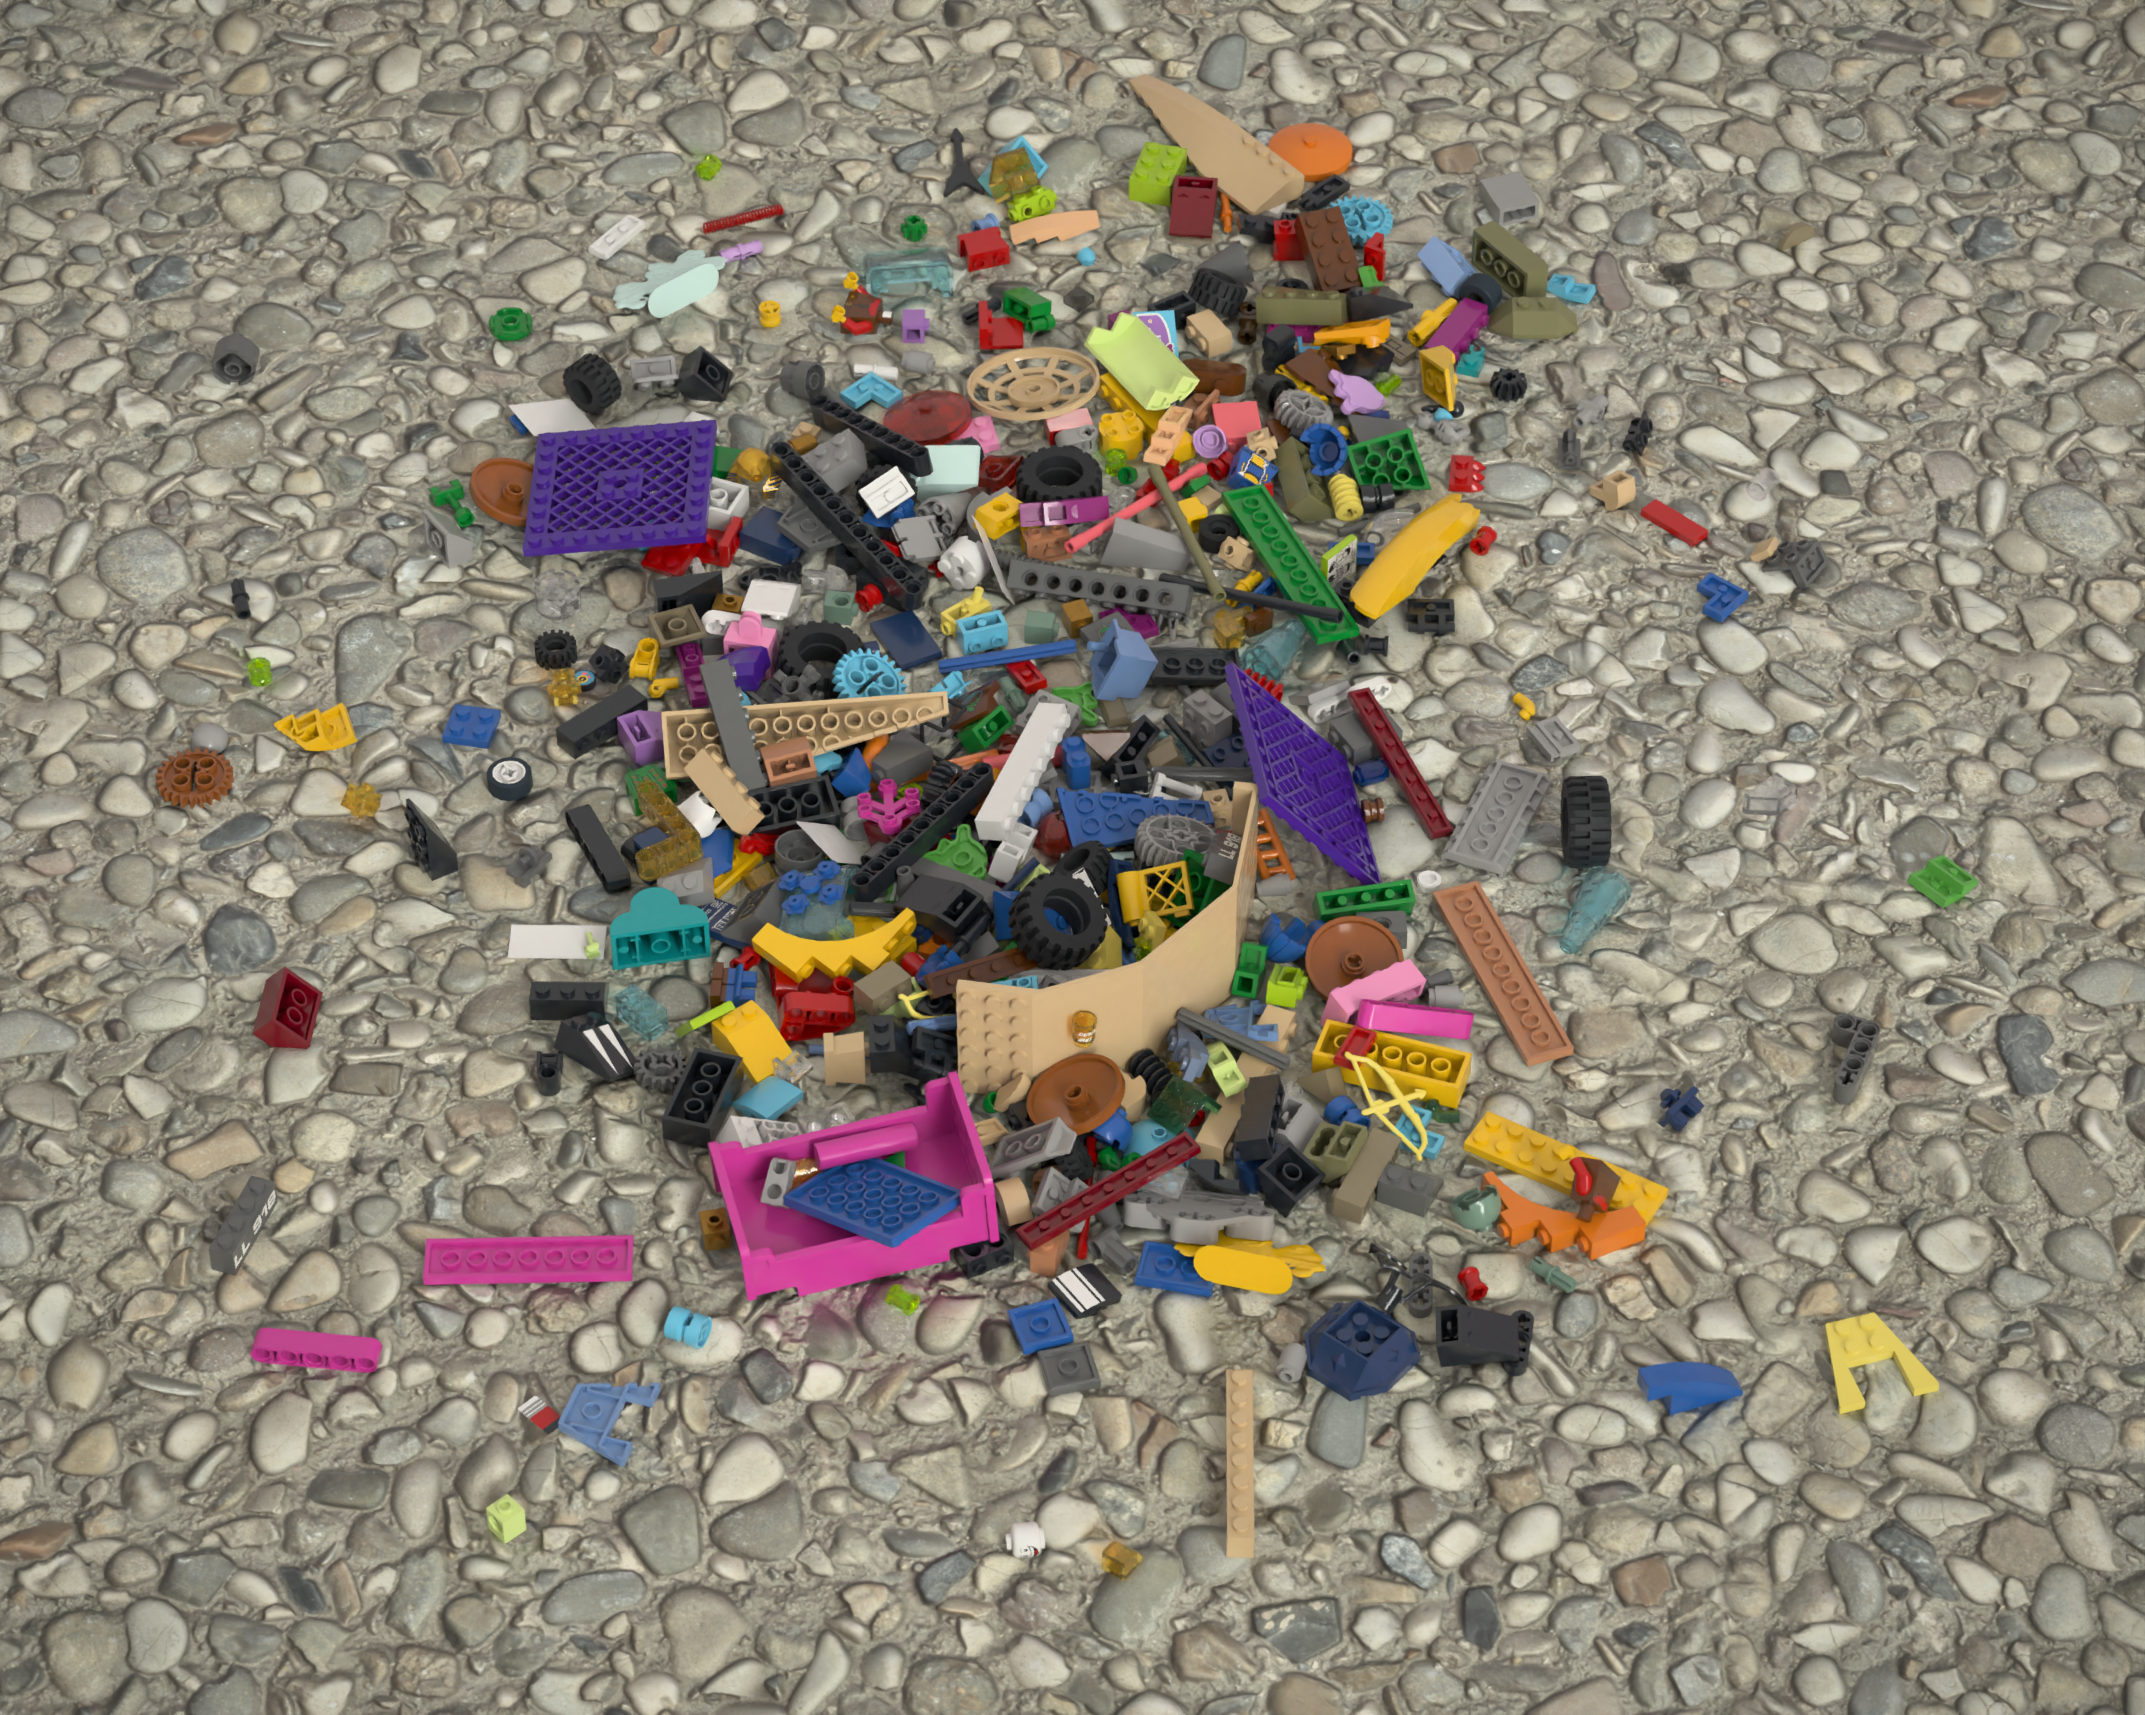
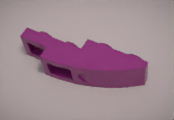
(1064, 511)
(689, 661)

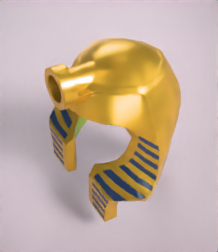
(754, 466)

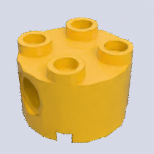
(1121, 431)

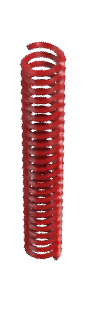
(766, 214)

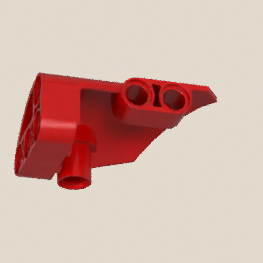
(813, 1005)

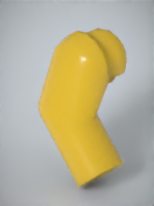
(661, 685)
(1526, 704)

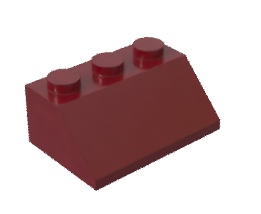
(287, 1011)

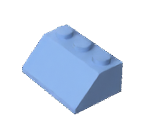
(1446, 265)

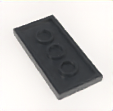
(1192, 665)

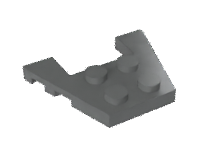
(806, 529)

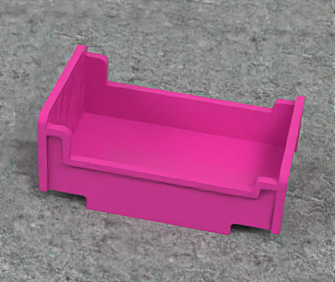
(800, 1251)

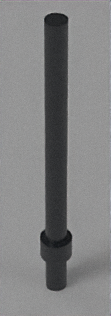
(1195, 751)

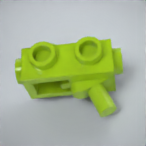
(1038, 201)

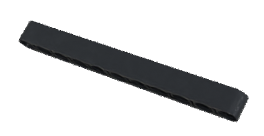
(847, 526)

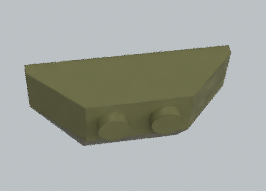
(1533, 318)

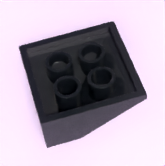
(1373, 303)

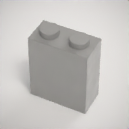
(1509, 198)

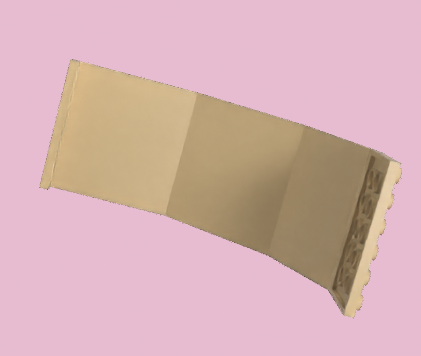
(1136, 1005)

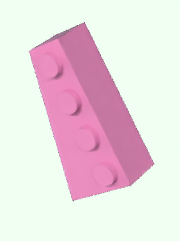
(1398, 984)

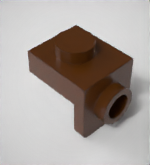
(1258, 621)

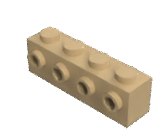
(724, 792)

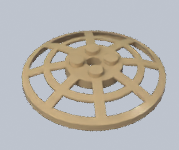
(1033, 390)

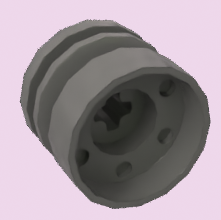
(796, 852)

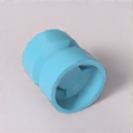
(684, 1326)

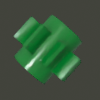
(913, 228)

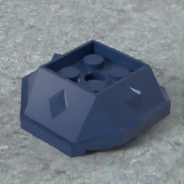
(1359, 1350)

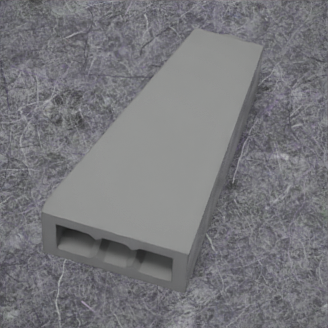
(1144, 547)

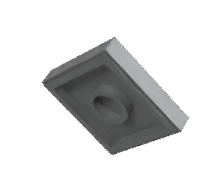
(1068, 1369)

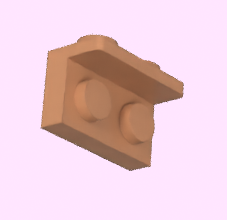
(1201, 408)
(1047, 543)

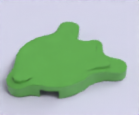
(1083, 697)
(961, 854)

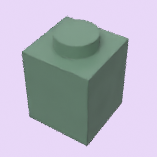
(1040, 627)

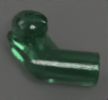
(1440, 1115)

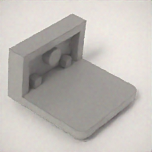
(653, 371)

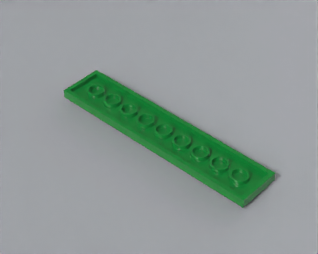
(1287, 560)

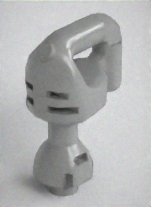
(1444, 429)

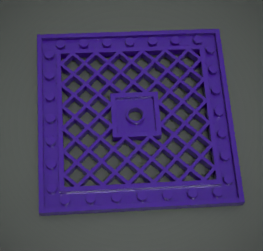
(689, 527)
(1302, 778)

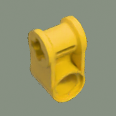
(645, 660)

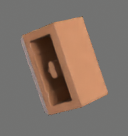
(788, 761)

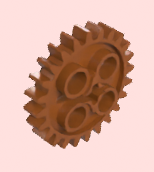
(177, 775)

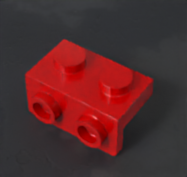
(1375, 255)

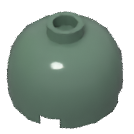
(1477, 1209)

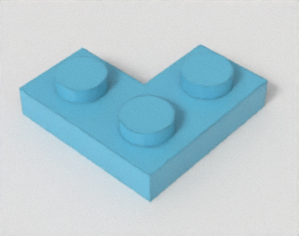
(869, 388)
(1406, 1127)

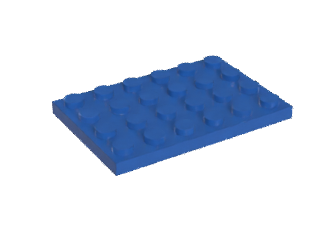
(874, 1200)

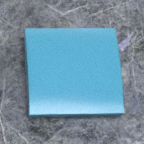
(768, 1099)

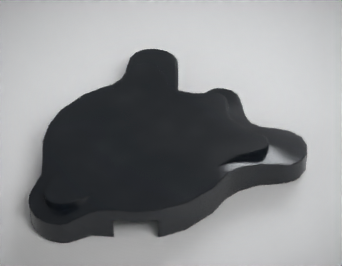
(786, 573)

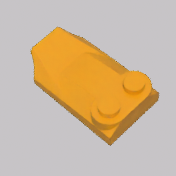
(1363, 332)

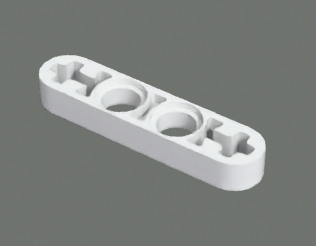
(725, 618)
(1327, 710)

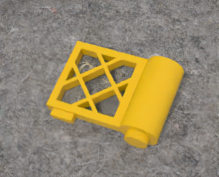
(1135, 893)

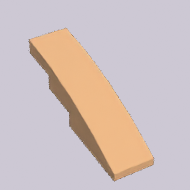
(1063, 225)
(1168, 435)

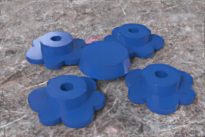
(810, 885)

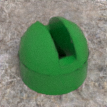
(1126, 473)
(988, 1103)

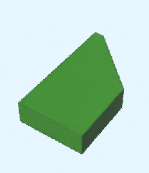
(1368, 277)

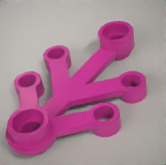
(890, 822)

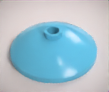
(1150, 1135)

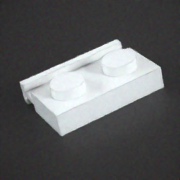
(886, 492)

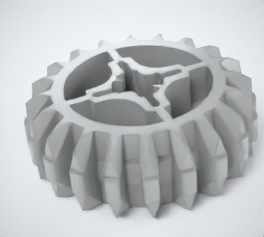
(1301, 409)

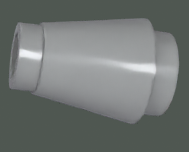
(1274, 886)

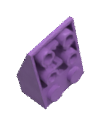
(642, 736)

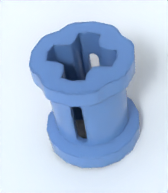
(989, 221)

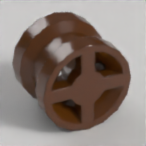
(1372, 810)

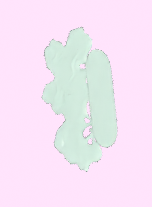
(672, 284)

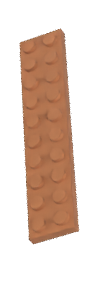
(1502, 973)

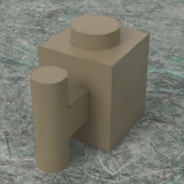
(1166, 753)

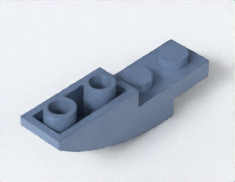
(1187, 1050)

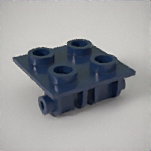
(1228, 753)

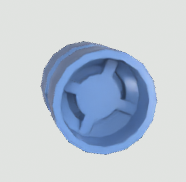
(1036, 808)

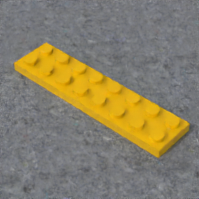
(1538, 1159)

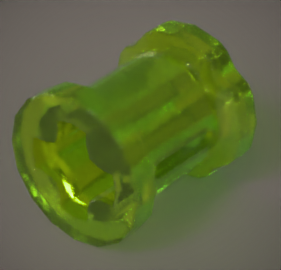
(903, 1299)

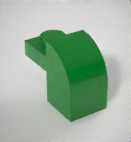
(1251, 970)

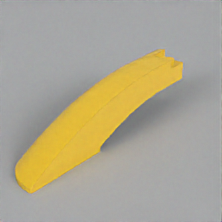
(1411, 555)

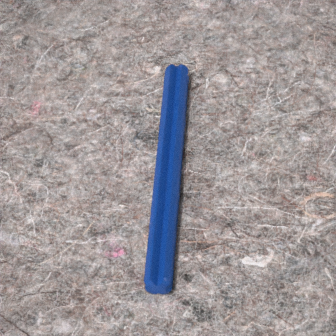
(1007, 656)

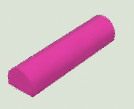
(865, 1145)

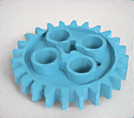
(1364, 218)
(860, 668)

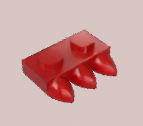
(1465, 474)

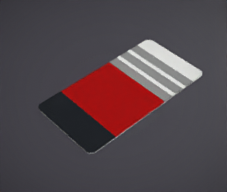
(540, 1414)

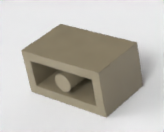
(881, 988)

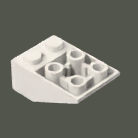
(772, 598)
(756, 1131)

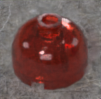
(1052, 835)

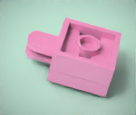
(750, 633)

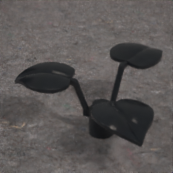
(1391, 1294)

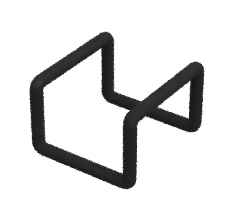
(946, 726)

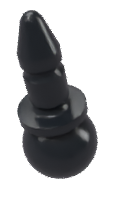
(1457, 412)

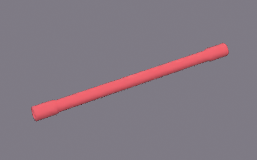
(1084, 538)

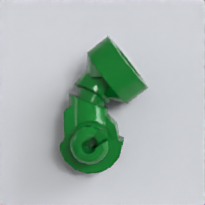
(1109, 1161)

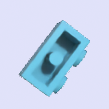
(981, 632)

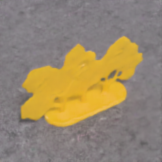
(1252, 1263)

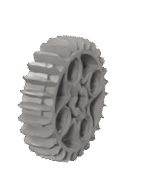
(1165, 839)

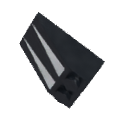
(596, 1046)

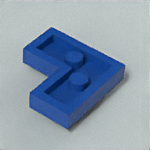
(1723, 594)

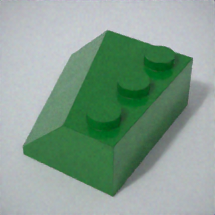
(1388, 459)

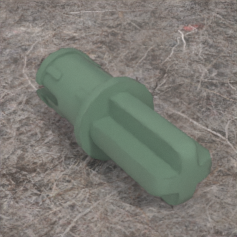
(1013, 694)
(1552, 1274)

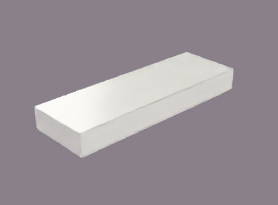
(616, 237)

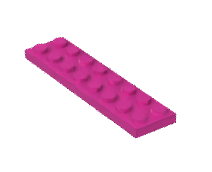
(528, 1259)

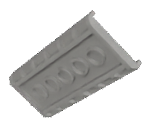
(1497, 817)

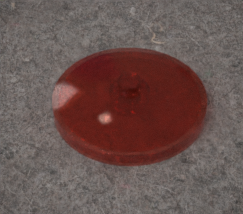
(930, 417)

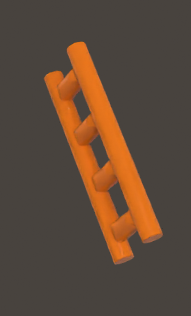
(1278, 851)

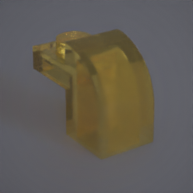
(1229, 627)

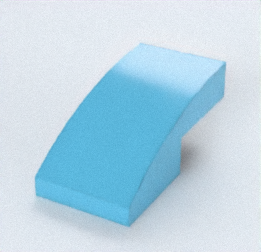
(1566, 288)

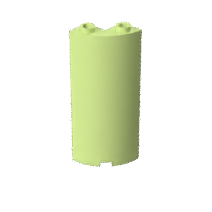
(1141, 362)

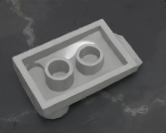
(1030, 1147)

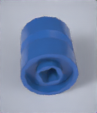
(1345, 1109)

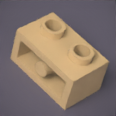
(1208, 333)

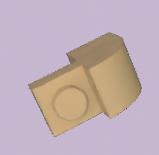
(1615, 490)
(1134, 1098)
(1013, 1201)

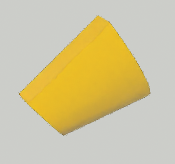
(319, 730)

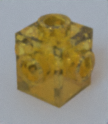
(564, 691)
(361, 799)

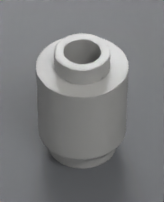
(918, 362)
(1445, 996)
(1291, 1362)

